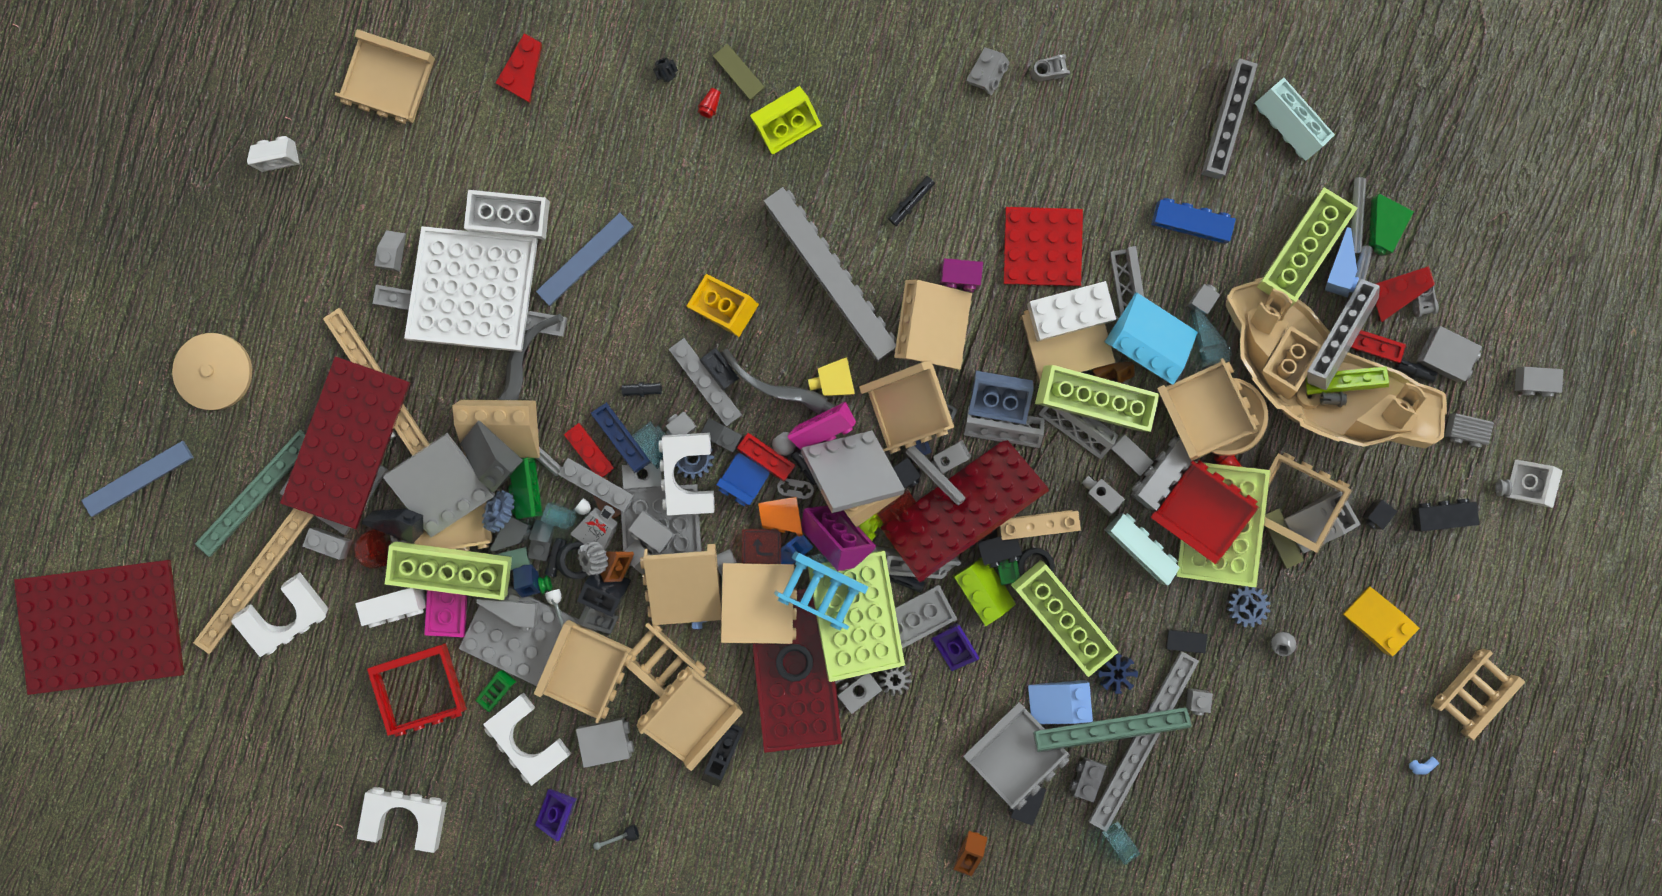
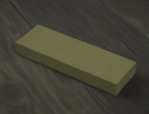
(738, 72)
(1285, 547)

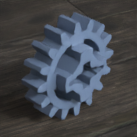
(498, 511)
(1246, 598)

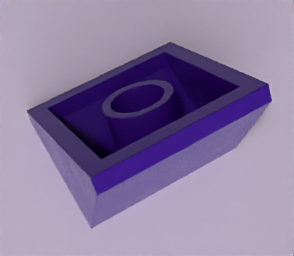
(955, 647)
(555, 814)

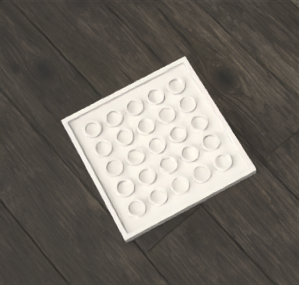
(471, 289)

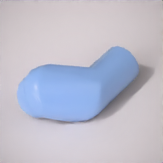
(1423, 769)

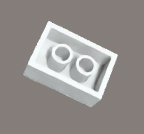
(391, 607)

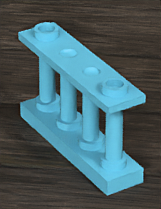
(836, 580)

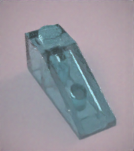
(1210, 342)

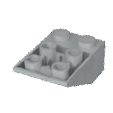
(1313, 518)

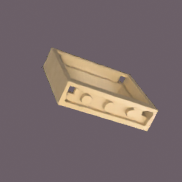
(1321, 476)

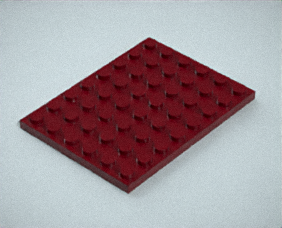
(99, 627)

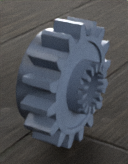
(694, 468)

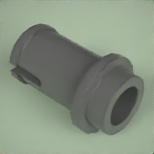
(1333, 399)

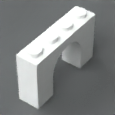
(677, 499)
(266, 637)
(530, 765)
(427, 812)

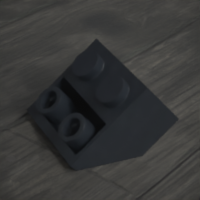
(603, 595)

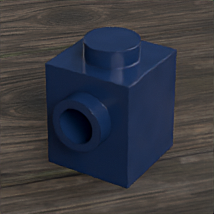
(526, 580)

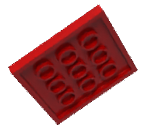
(1043, 246)

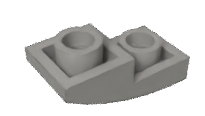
(1132, 454)

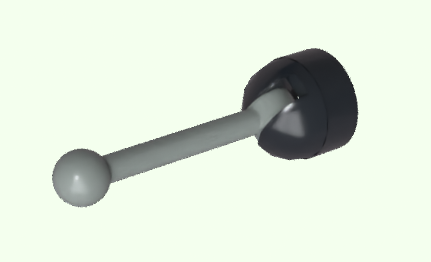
(630, 834)

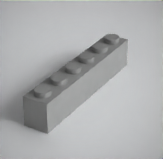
(1229, 119)
(1343, 334)

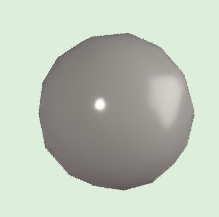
(783, 445)
(1283, 644)

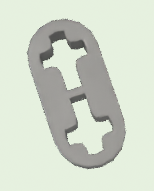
(793, 493)

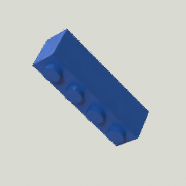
(1193, 221)

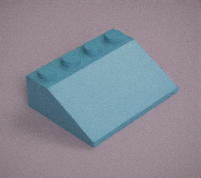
(1152, 338)

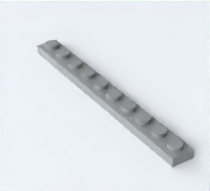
(400, 299)
(1142, 745)

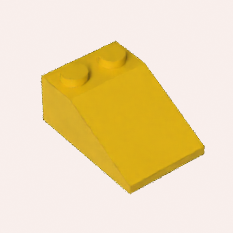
(723, 305)
(1381, 621)

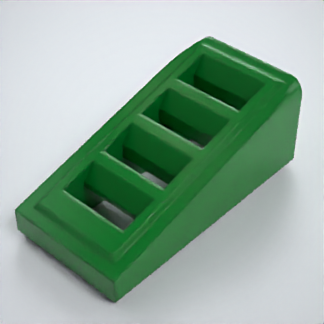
(503, 681)

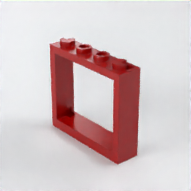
(383, 700)

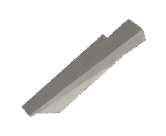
(897, 565)

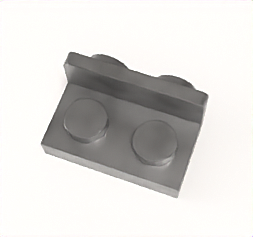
(1088, 779)

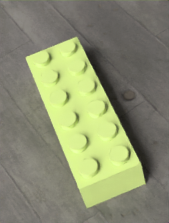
(1308, 245)
(1097, 398)
(448, 570)
(1064, 618)

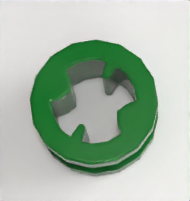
(545, 584)

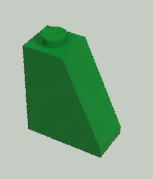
(1387, 224)

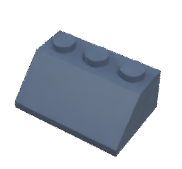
(1000, 397)

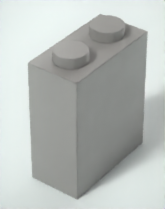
(1449, 354)
(604, 742)

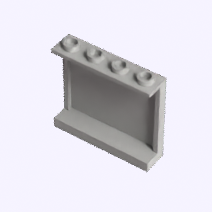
(1010, 758)

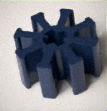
(1121, 678)

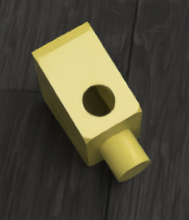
(833, 379)

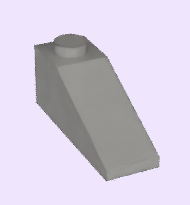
(514, 612)

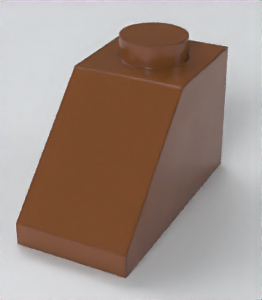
(617, 565)
(970, 853)

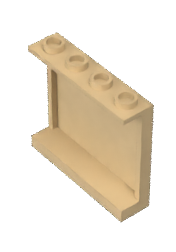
(386, 77)
(933, 324)
(1073, 351)
(909, 406)
(1209, 410)
(461, 534)
(682, 586)
(751, 607)
(584, 670)
(689, 717)

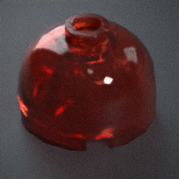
(372, 549)

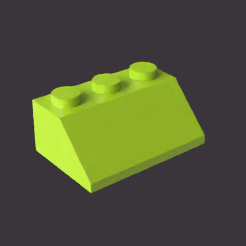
(984, 591)

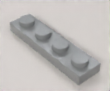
(596, 485)

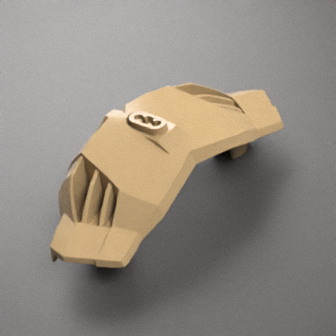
(1399, 413)

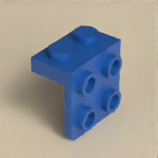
(743, 479)

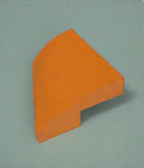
(781, 515)

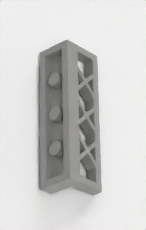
(1133, 273)
(1095, 429)
(1004, 430)

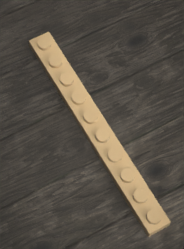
(359, 354)
(253, 579)

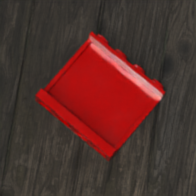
(1206, 511)

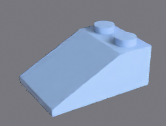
(1343, 273)
(1061, 702)

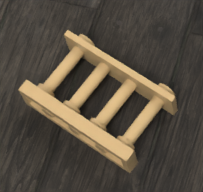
(1039, 525)
(643, 671)
(1496, 701)

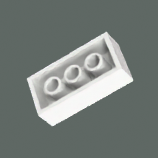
(506, 214)
(1071, 311)

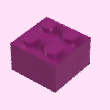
(961, 274)

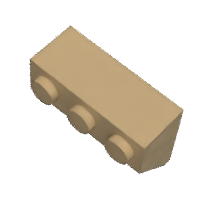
(1290, 362)

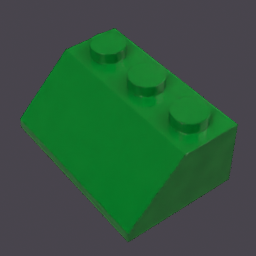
(525, 490)

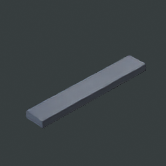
(585, 259)
(137, 479)

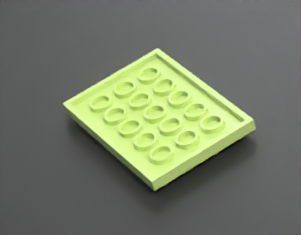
(1242, 559)
(873, 630)

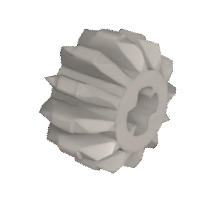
(592, 558)
(895, 686)

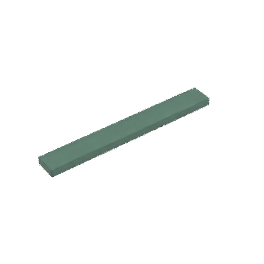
(251, 496)
(1112, 729)

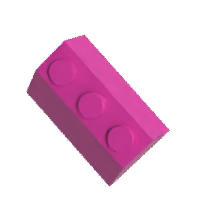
(823, 427)

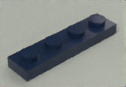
(620, 437)

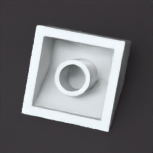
(273, 154)
(1535, 483)

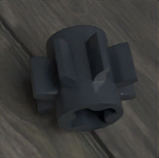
(665, 69)

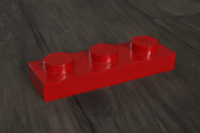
(1379, 346)
(589, 450)
(766, 457)

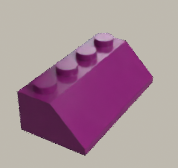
(836, 537)

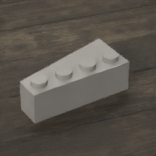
(1162, 475)

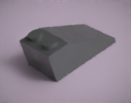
(489, 456)

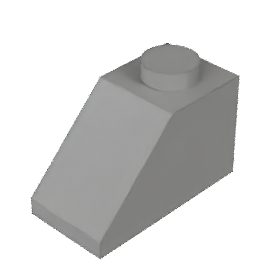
(390, 251)

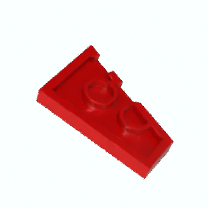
(521, 68)
(1401, 290)

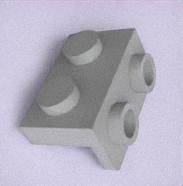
(988, 70)

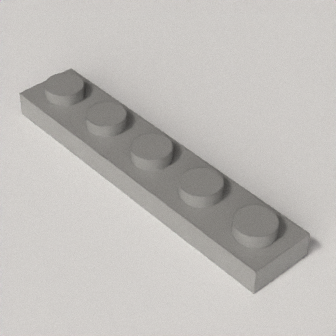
(705, 382)

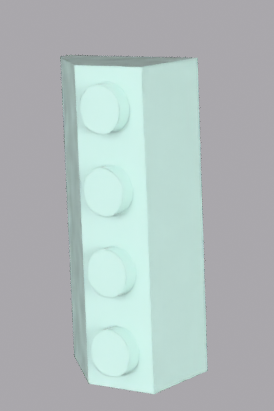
(1294, 119)
(1142, 549)

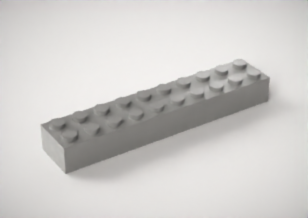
(830, 274)

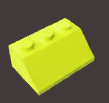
(786, 120)

